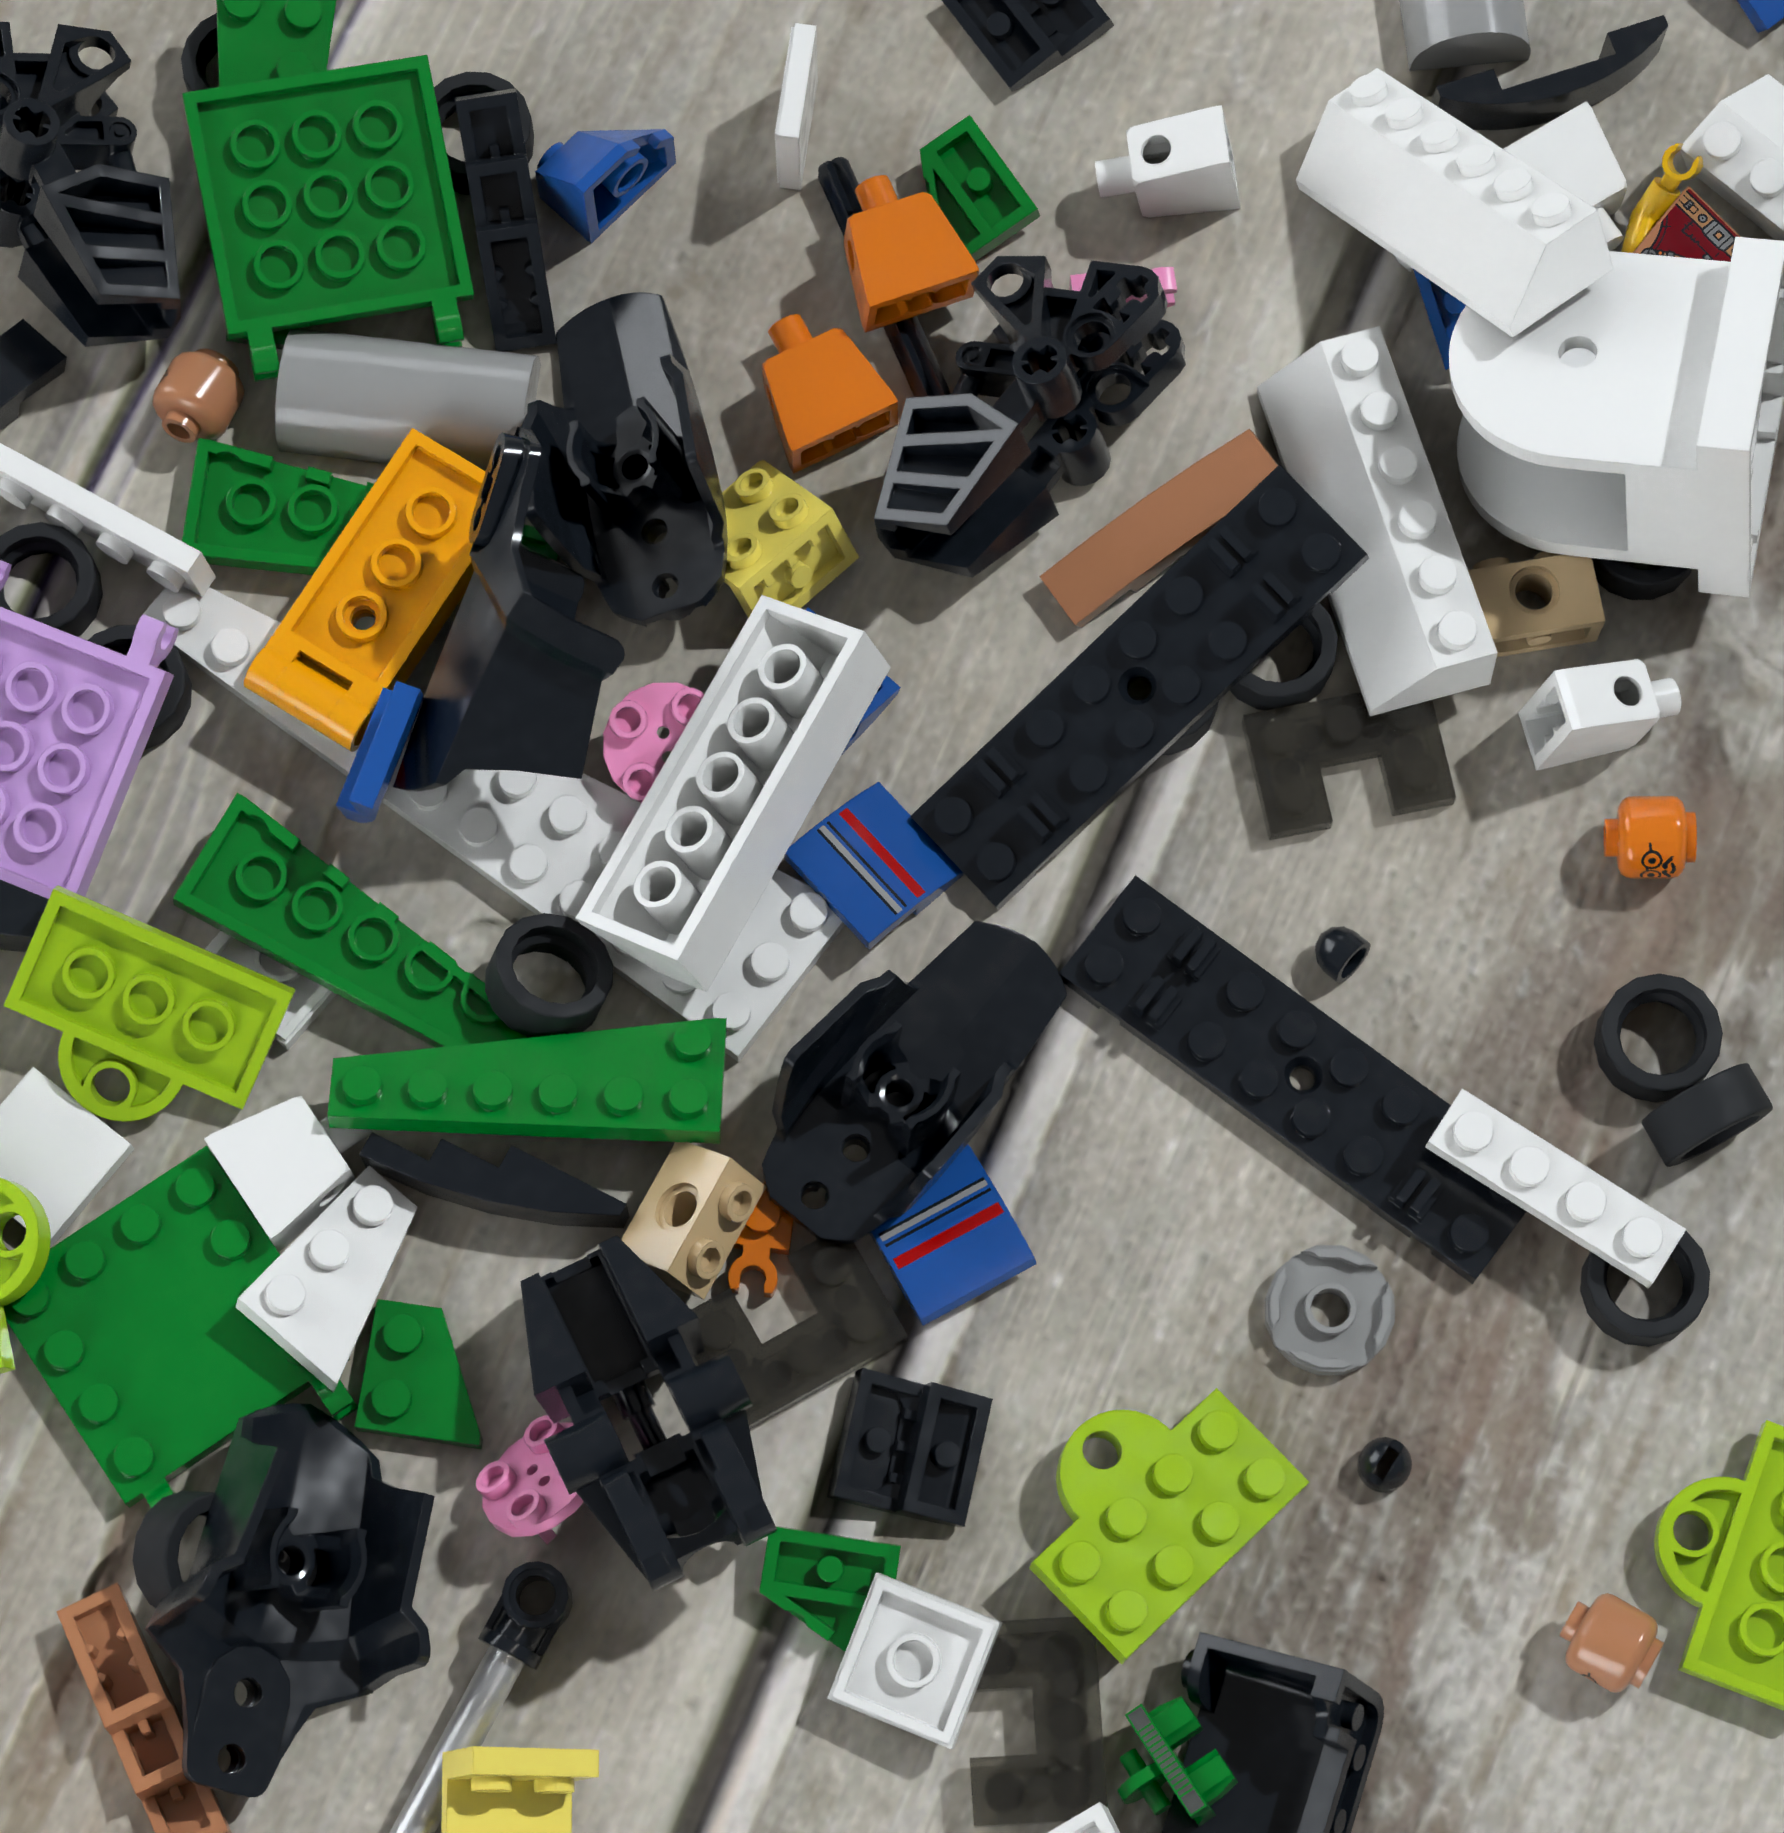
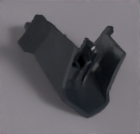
(517, 666)
(291, 1593)

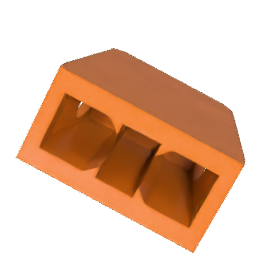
(903, 256)
(823, 393)

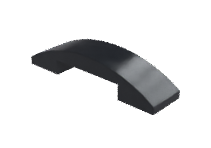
(1485, 106)

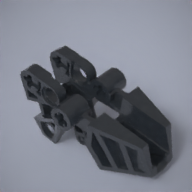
(95, 236)
(960, 470)
(599, 1336)

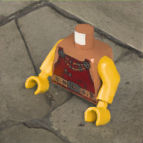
(1676, 222)

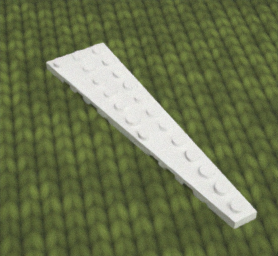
(537, 838)

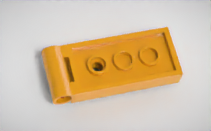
(393, 562)

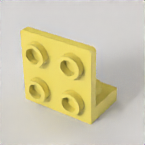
(780, 539)
(512, 1788)

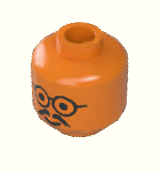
(1651, 837)

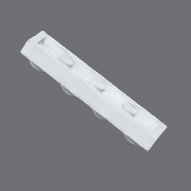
(116, 530)
(1555, 1188)

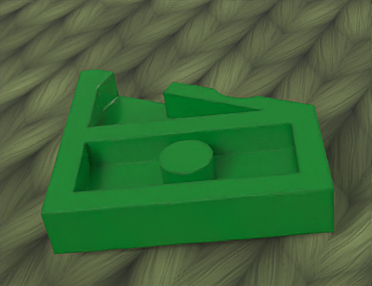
(975, 188)
(415, 1379)
(824, 1578)

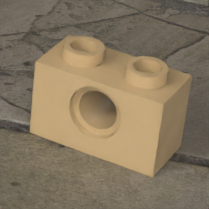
(1564, 582)
(692, 1217)

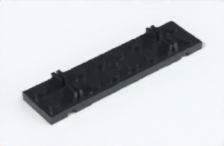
(1188, 637)
(1243, 1039)

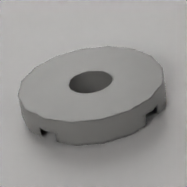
(1316, 1346)

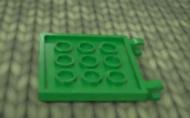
(328, 202)
(147, 1333)

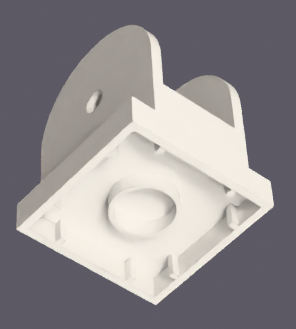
(1633, 414)

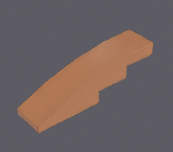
(1157, 529)
(138, 1712)

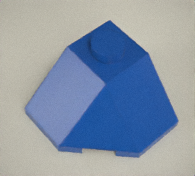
(602, 175)

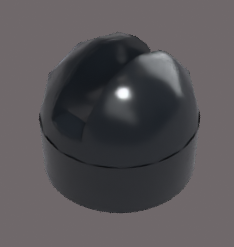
(1341, 952)
(1398, 1470)

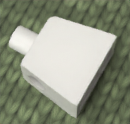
(1579, 160)
(1175, 166)
(1594, 711)
(286, 1165)

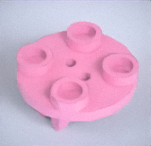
(631, 738)
(524, 1487)

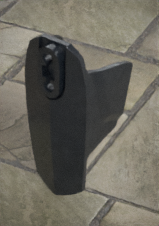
(629, 464)
(905, 1079)

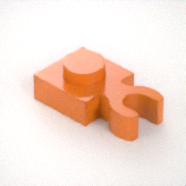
(765, 1233)

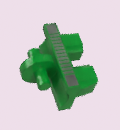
(1195, 1786)

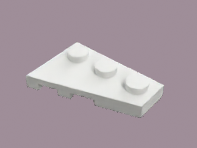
(330, 1276)

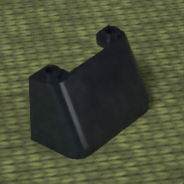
(1288, 1732)

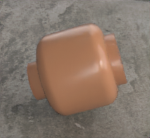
(198, 395)
(1611, 1642)

